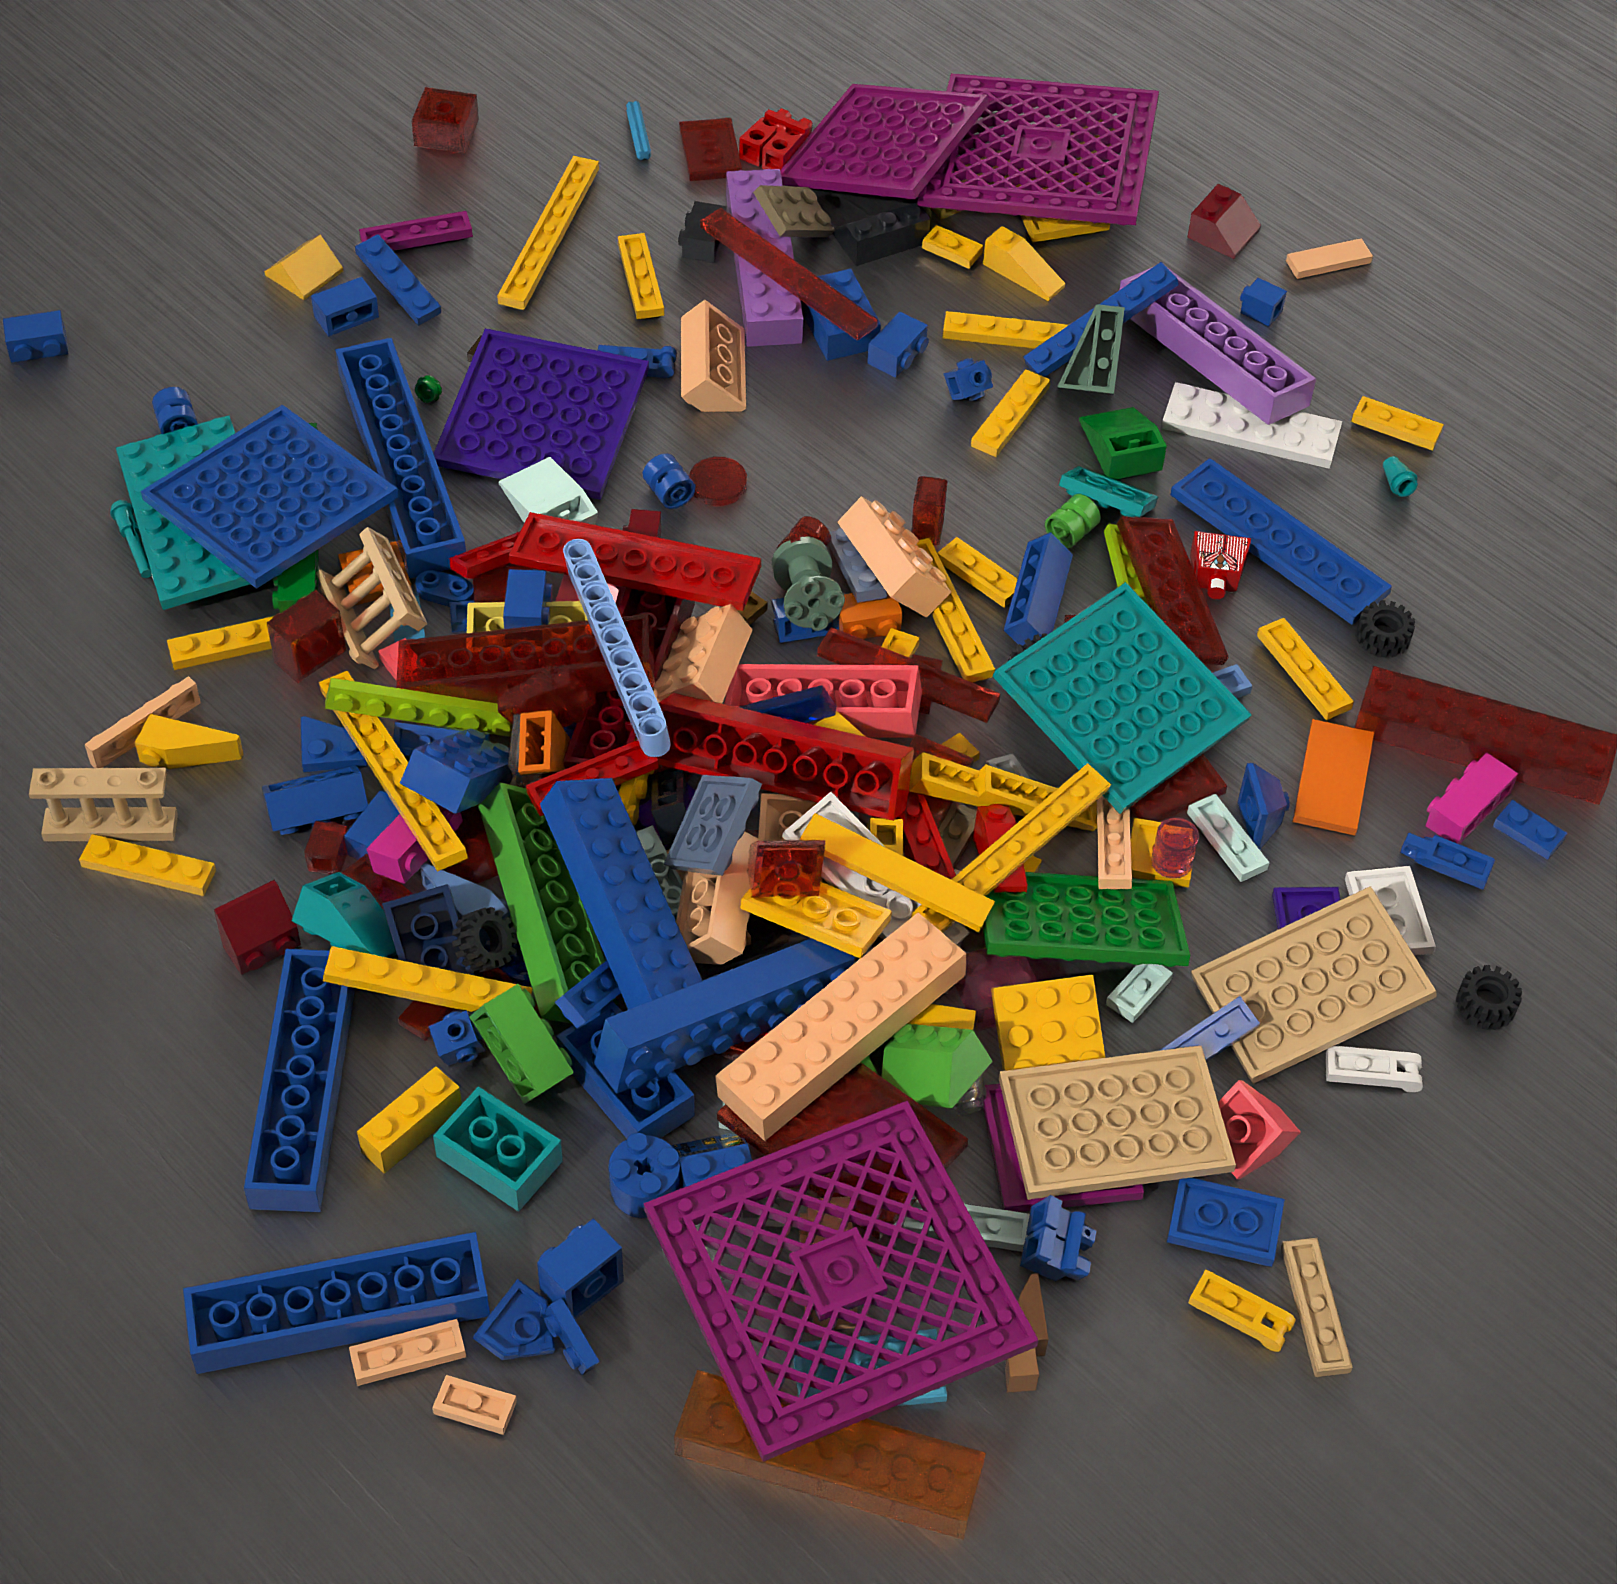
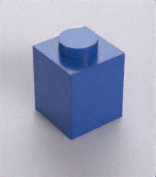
(1262, 301)

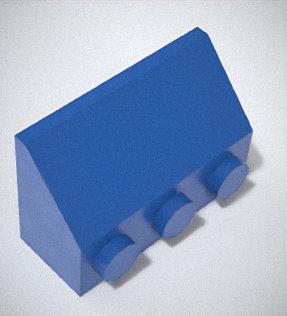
(315, 799)

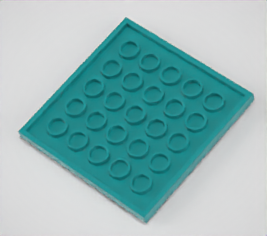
(1122, 696)

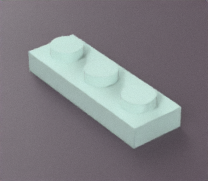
(1228, 837)

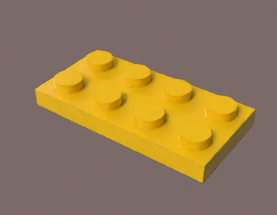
(829, 918)

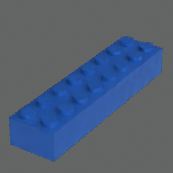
(619, 890)
(714, 1013)
(299, 1087)
(334, 1302)

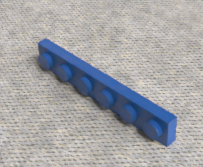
(1133, 297)

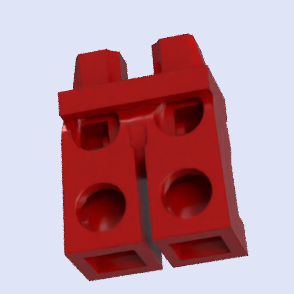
(773, 139)

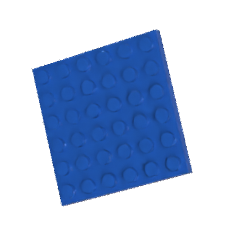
(269, 495)

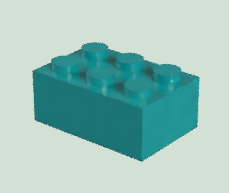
(498, 1148)

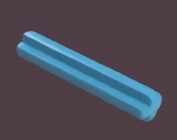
(638, 130)

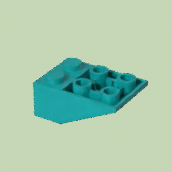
(344, 915)

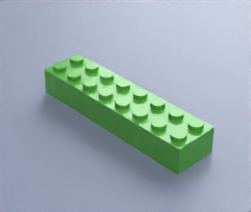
(541, 898)

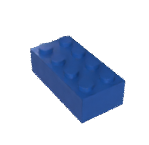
(457, 770)
(650, 1109)

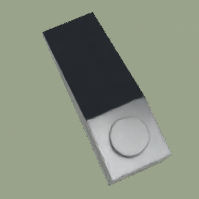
(669, 802)

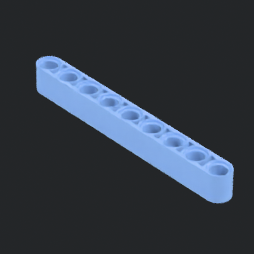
(617, 648)

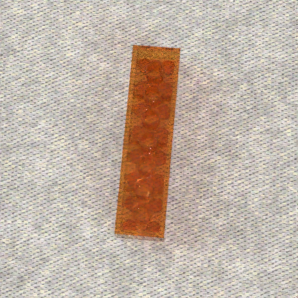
(857, 1466)

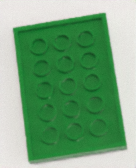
(1078, 921)

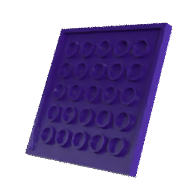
(540, 402)

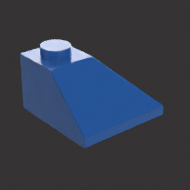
(1261, 804)

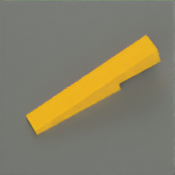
(985, 787)

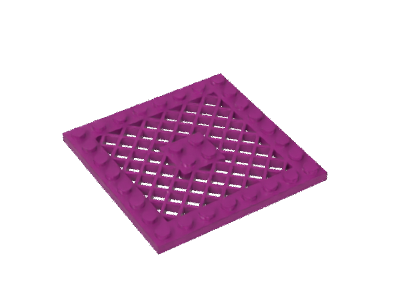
(1045, 148)
(838, 1278)

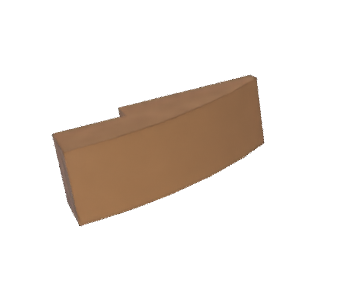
(1022, 1369)

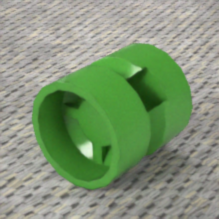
(1073, 520)

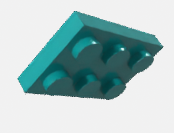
(1108, 492)

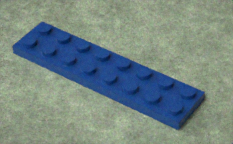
(1281, 540)

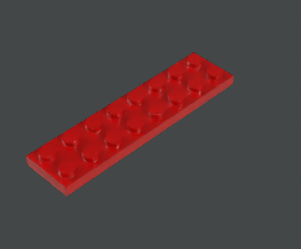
(641, 561)

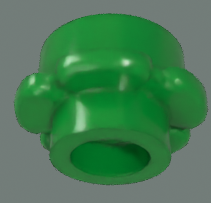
(428, 388)

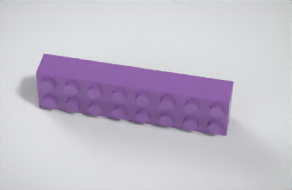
(768, 309)
(1226, 352)

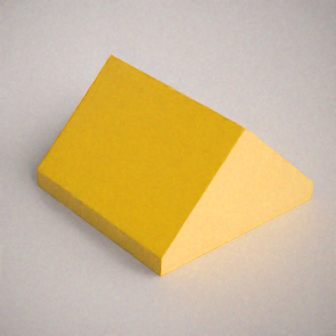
(306, 268)

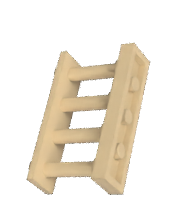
(395, 592)
(115, 822)

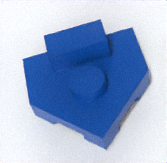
(517, 1325)

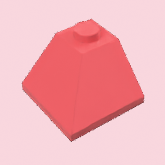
(1254, 1128)

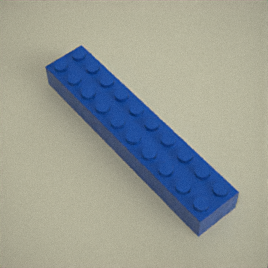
(401, 454)

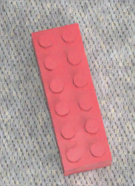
(873, 698)

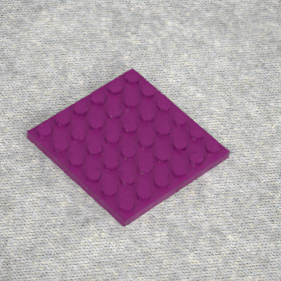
(883, 140)

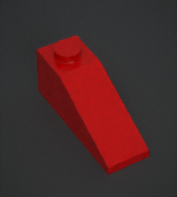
(990, 825)

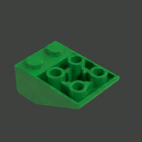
(1125, 442)

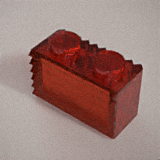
(929, 508)

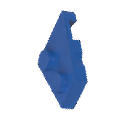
(327, 747)

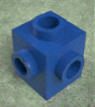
(969, 379)
(457, 1038)

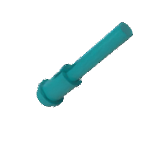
(123, 514)

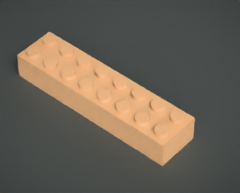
(840, 1026)

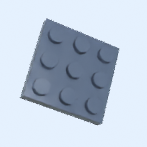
(713, 824)

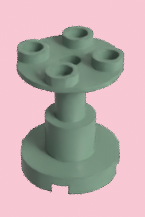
(804, 573)

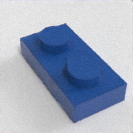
(1530, 829)
(562, 1324)

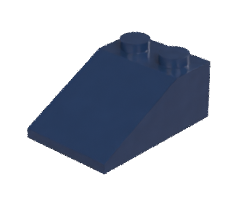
(424, 929)

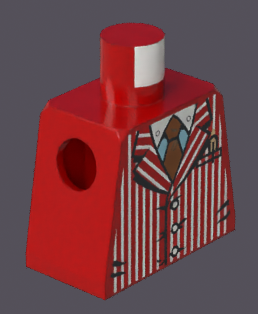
(1218, 561)

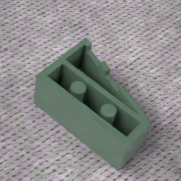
(1096, 354)

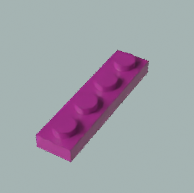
(421, 231)

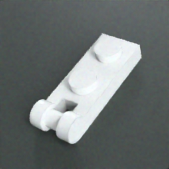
(1374, 1067)

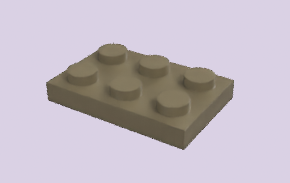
(794, 211)

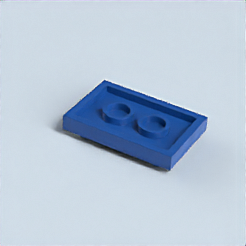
(1226, 1221)

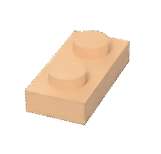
(474, 1404)

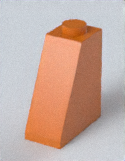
(541, 744)

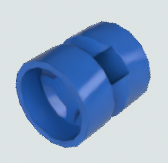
(173, 409)
(668, 481)

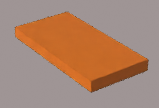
(1333, 777)

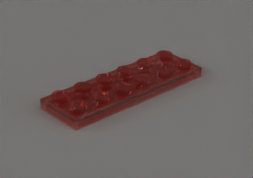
(1172, 585)

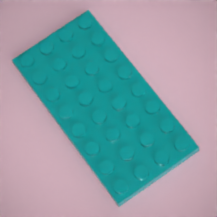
(178, 564)

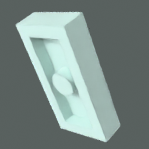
(1139, 990)

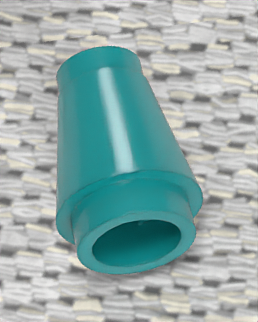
(1400, 477)

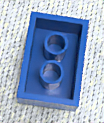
(830, 338)

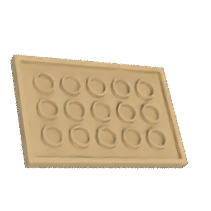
(1316, 982)
(1115, 1122)

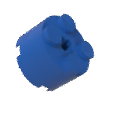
(642, 1171)

